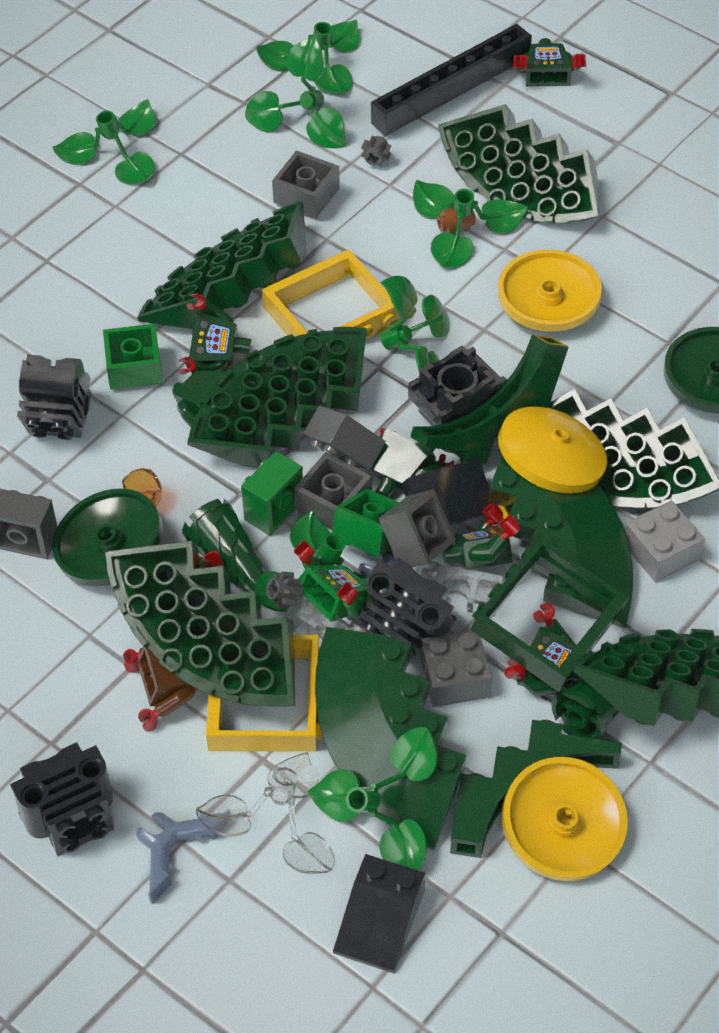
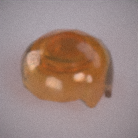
(145, 482)

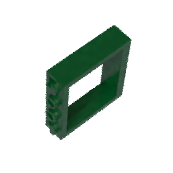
(572, 574)

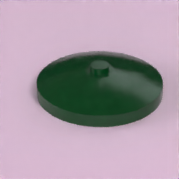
(693, 368)
(102, 524)

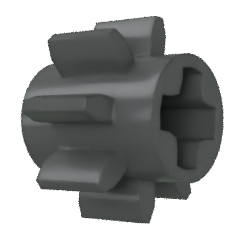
(376, 150)
(284, 589)

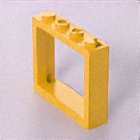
(320, 276)
(270, 740)

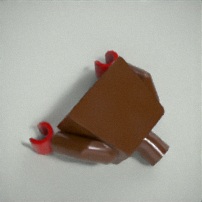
(161, 686)

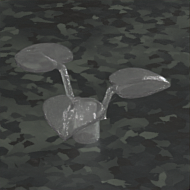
(287, 781)

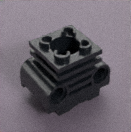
(453, 386)
(53, 397)
(406, 604)
(66, 798)

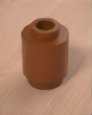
(448, 221)

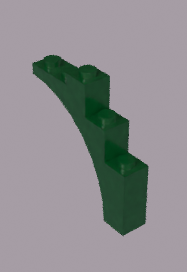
(528, 386)
(482, 797)

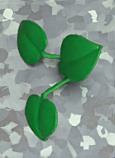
(341, 36)
(307, 62)
(138, 121)
(450, 249)
(404, 299)
(327, 548)
(343, 797)

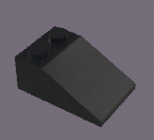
(459, 487)
(380, 913)

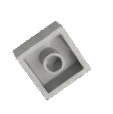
(664, 541)

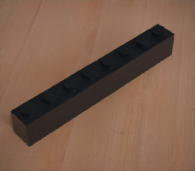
(449, 80)

